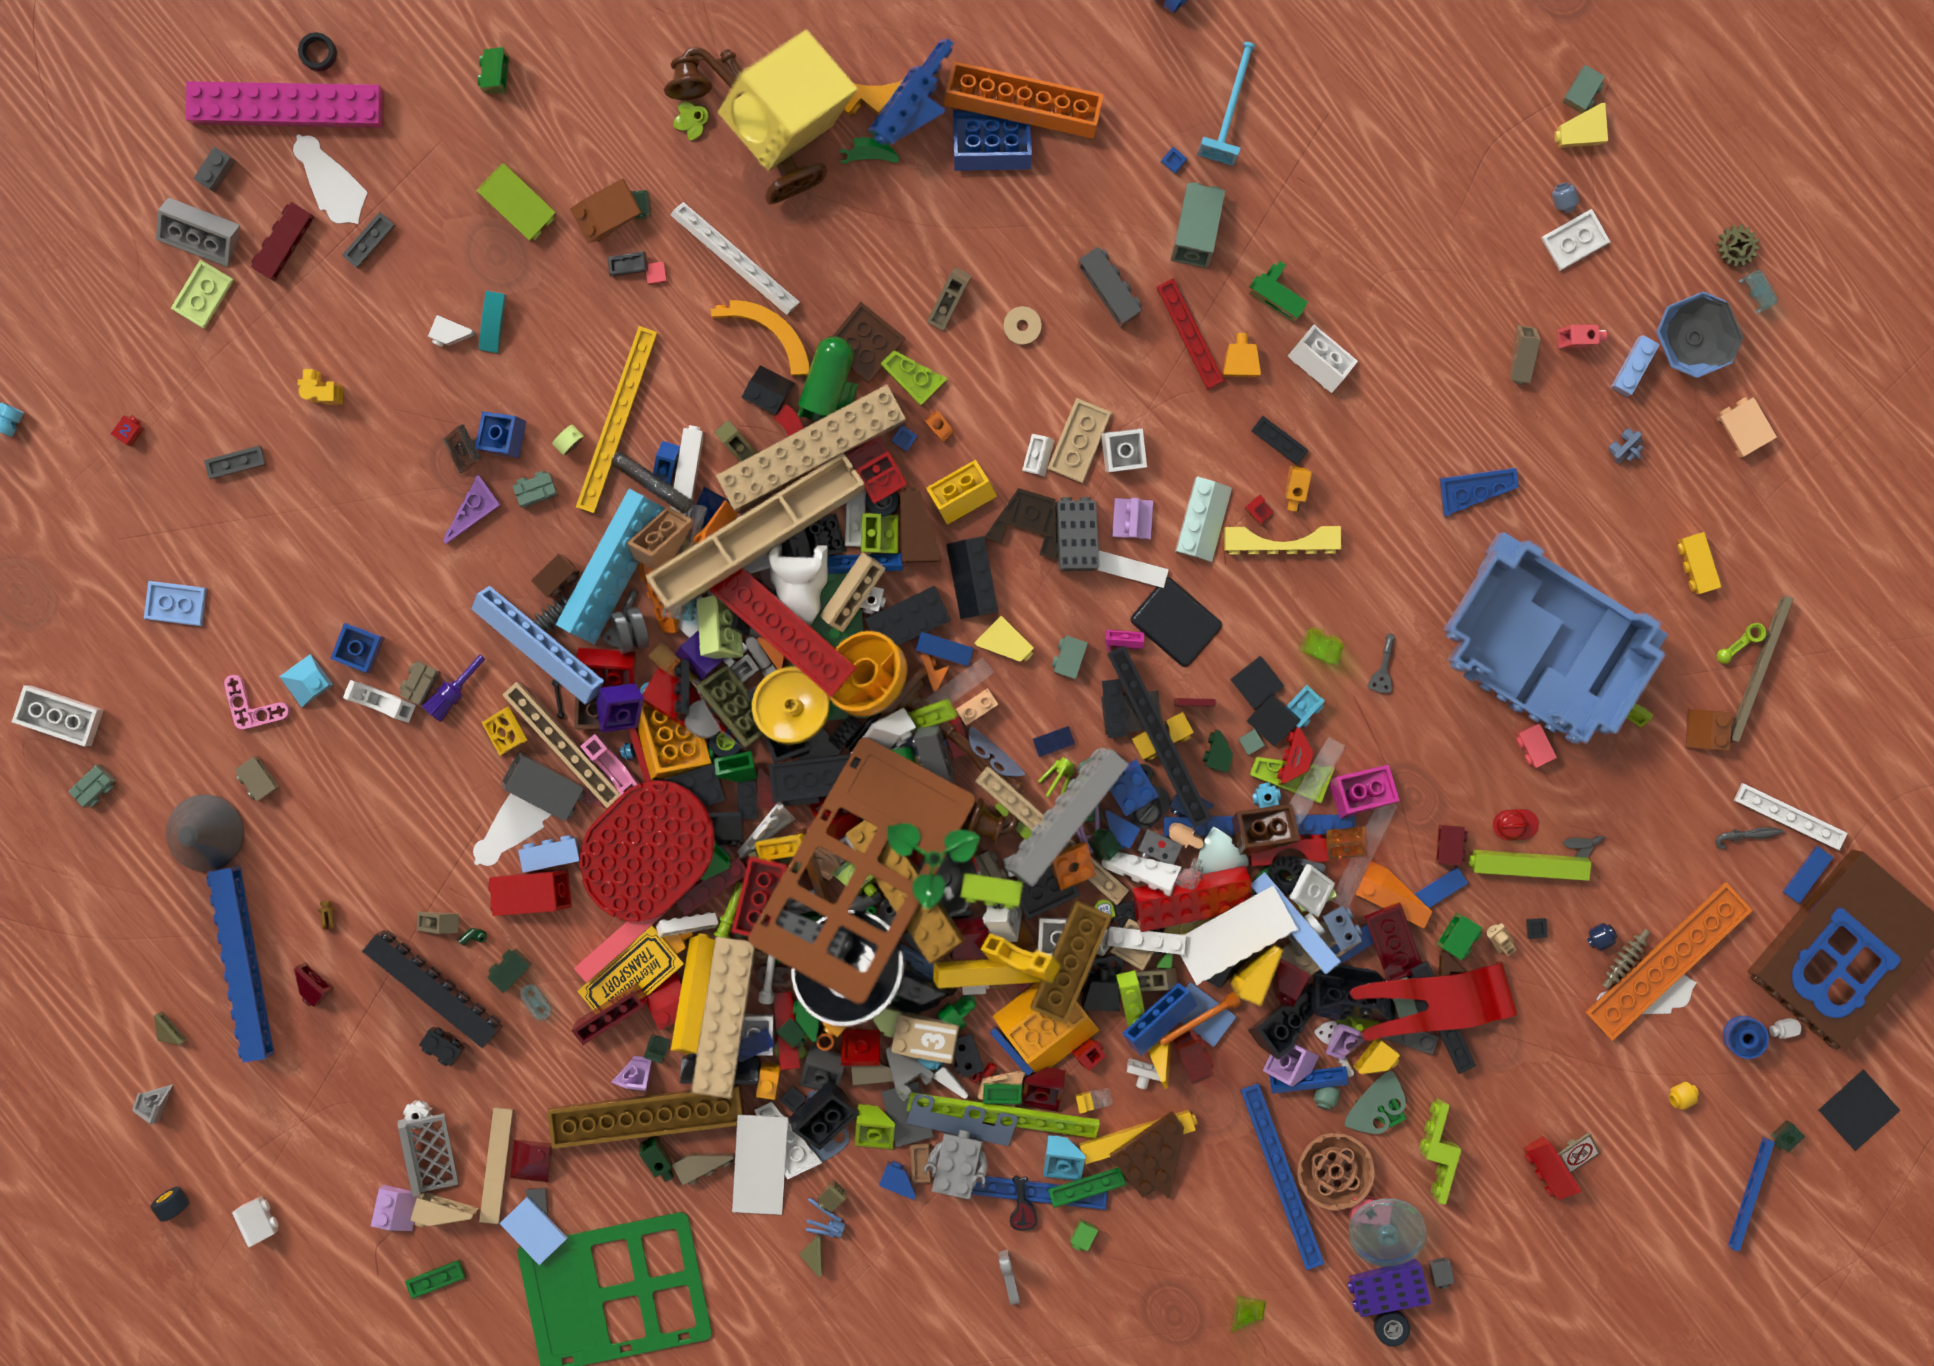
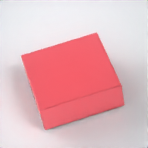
(656, 273)

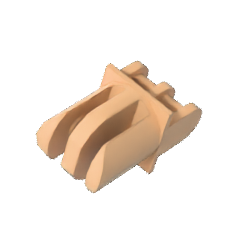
(1185, 835)

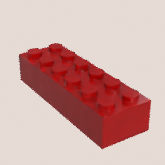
(1210, 898)

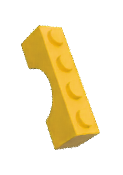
(1007, 954)

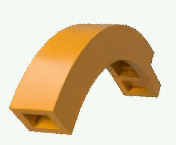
(782, 330)

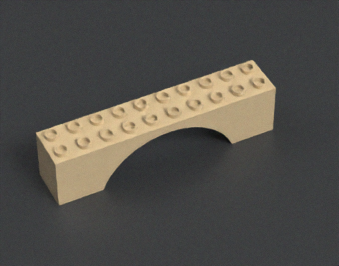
(811, 447)

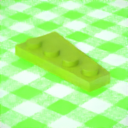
(1267, 771)

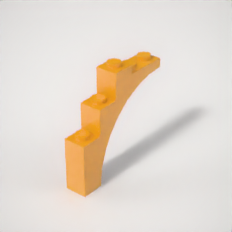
(872, 96)

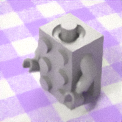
(959, 1165)

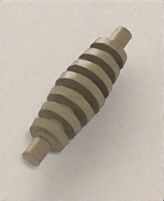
(1626, 958)

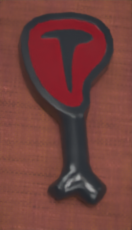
(1024, 1215)

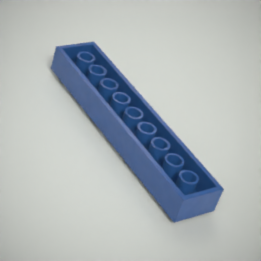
(240, 964)

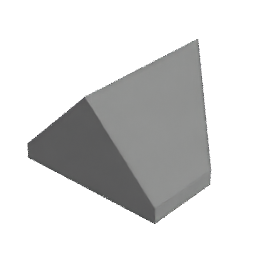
(151, 1104)

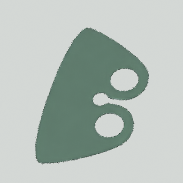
(1378, 1094)

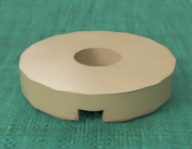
(1022, 314)

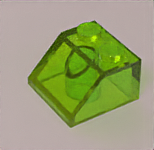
(1321, 646)

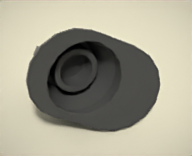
(1151, 812)

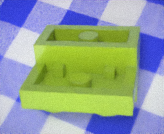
(879, 533)

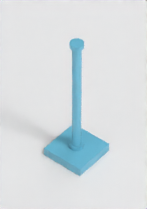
(1219, 150)

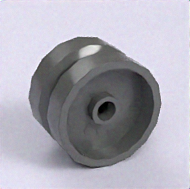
(629, 630)

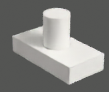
(1144, 1070)

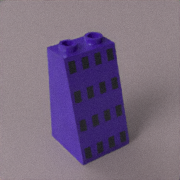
(1389, 1289)

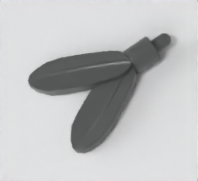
(1585, 845)

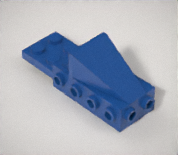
(909, 104)

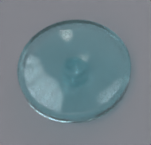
(1387, 1232)

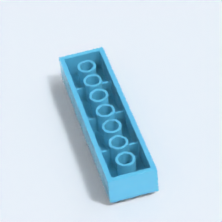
(607, 570)

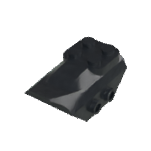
(919, 992)
(1333, 1000)

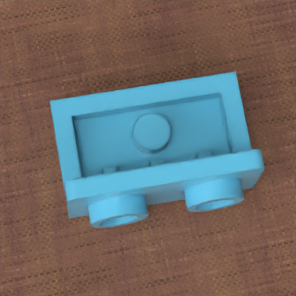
(1306, 704)

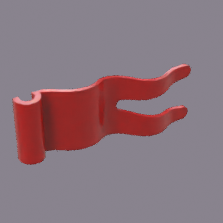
(1452, 1001)

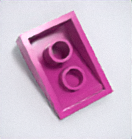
(1363, 791)

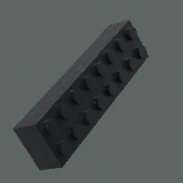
(432, 988)

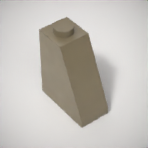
(1524, 354)

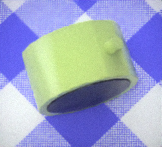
(568, 440)

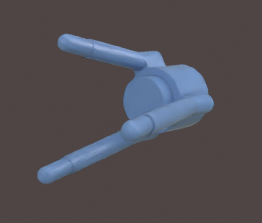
(833, 1229)

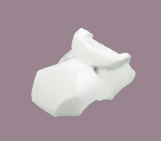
(800, 581)

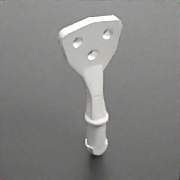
(1325, 1027)

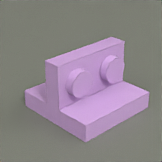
(1132, 518)

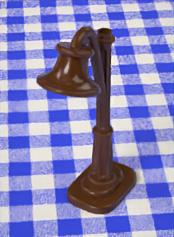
(689, 85)
(982, 821)

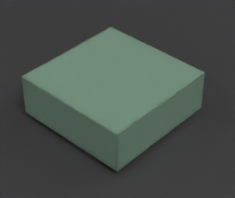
(1251, 742)

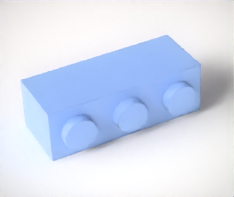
(1634, 366)
(549, 853)

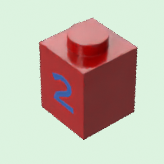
(128, 430)

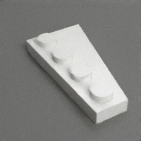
(1152, 872)
(798, 1153)

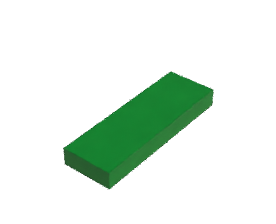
(435, 1279)

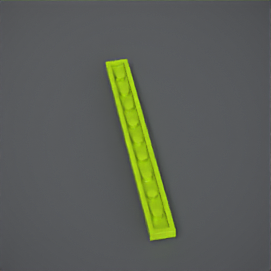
(1026, 1118)

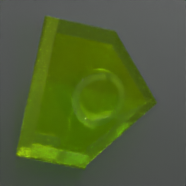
(1247, 1311)

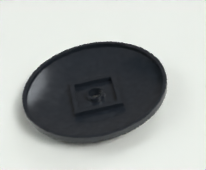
(834, 1007)

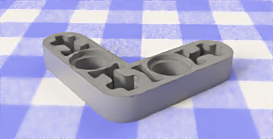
(1007, 1272)

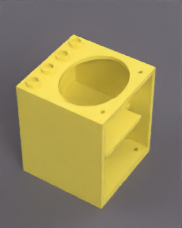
(787, 100)

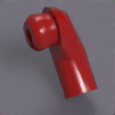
(988, 1072)

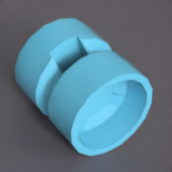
(8, 418)

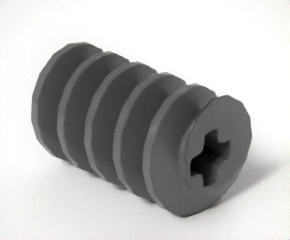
(551, 616)

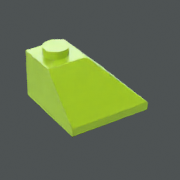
(874, 1128)

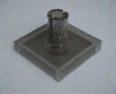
(462, 448)

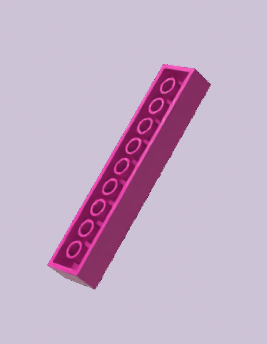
(284, 104)

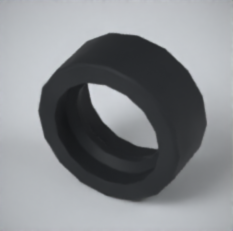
(304, 43)

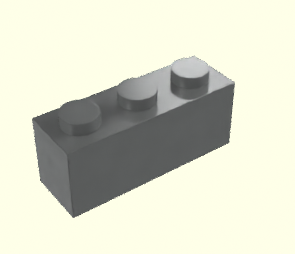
(933, 751)

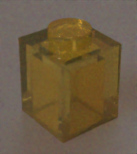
(664, 657)

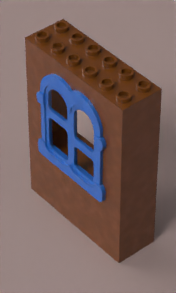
(1880, 917)

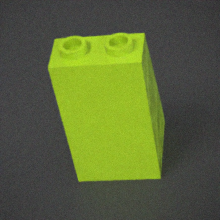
(516, 202)

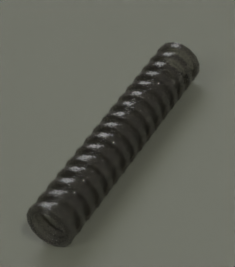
(651, 482)

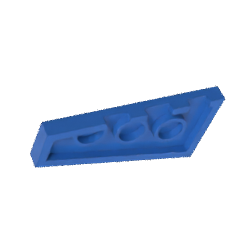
(1468, 489)

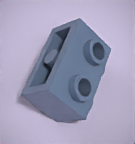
(1340, 928)

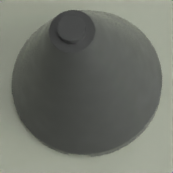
(204, 832)

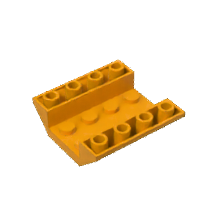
(1039, 1037)

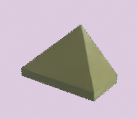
(167, 1031)
(813, 1255)

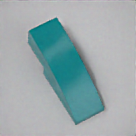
(492, 321)

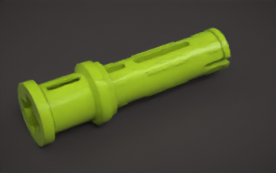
(728, 918)

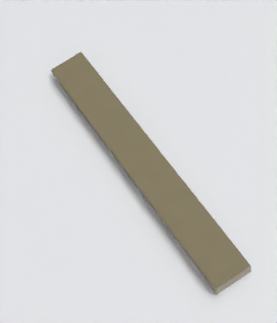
(1760, 668)

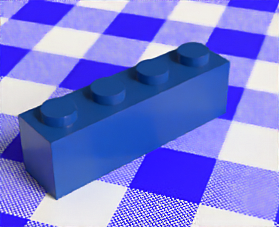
(1159, 1019)

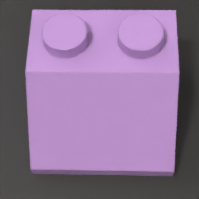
(394, 1209)

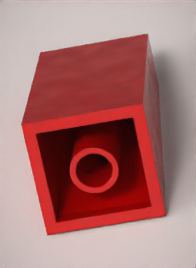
(530, 892)

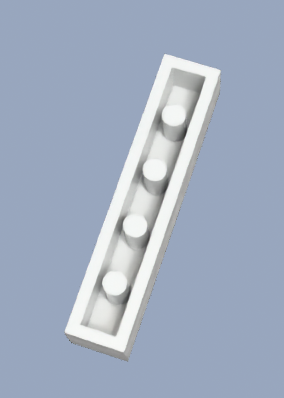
(687, 924)

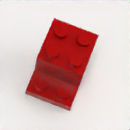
(877, 470)

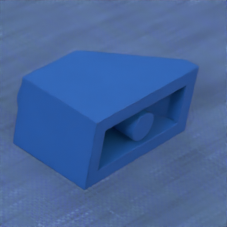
(666, 461)
(1122, 829)
(897, 1180)

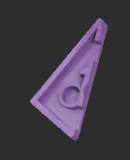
(476, 506)

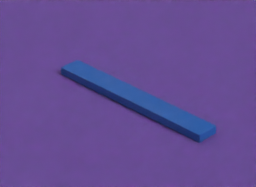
(1428, 895)
(1034, 1192)

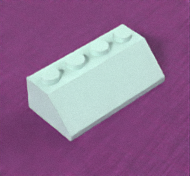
(1203, 519)

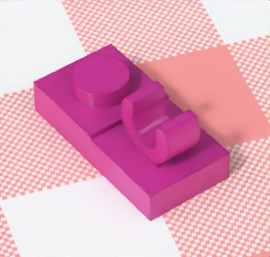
(1120, 638)

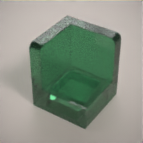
(657, 1048)

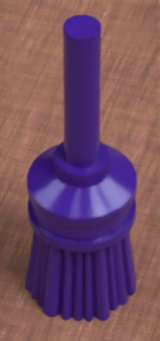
(450, 693)

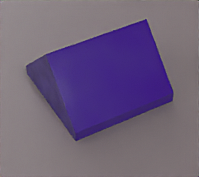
(698, 664)

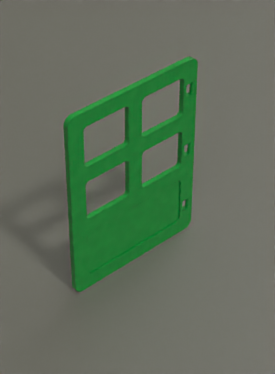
(568, 1301)

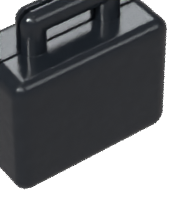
(1176, 622)

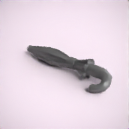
(1758, 833)

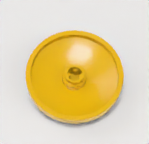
(789, 706)

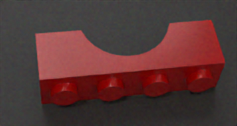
(1312, 848)

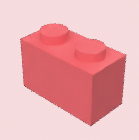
(1535, 745)

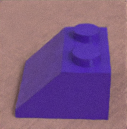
(619, 707)

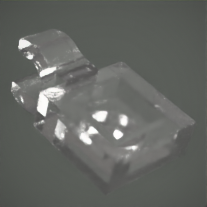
(1190, 877)

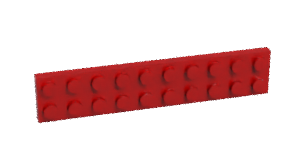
(785, 631)

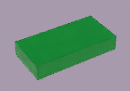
(1002, 1093)

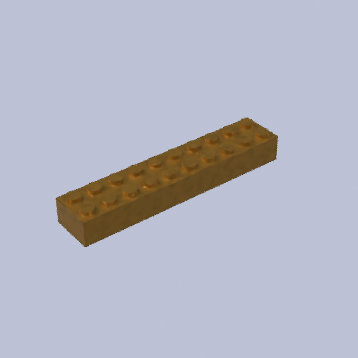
(641, 1117)

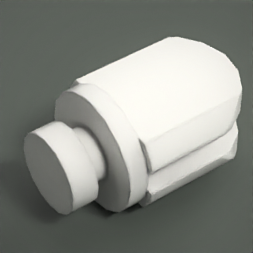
(1785, 1028)

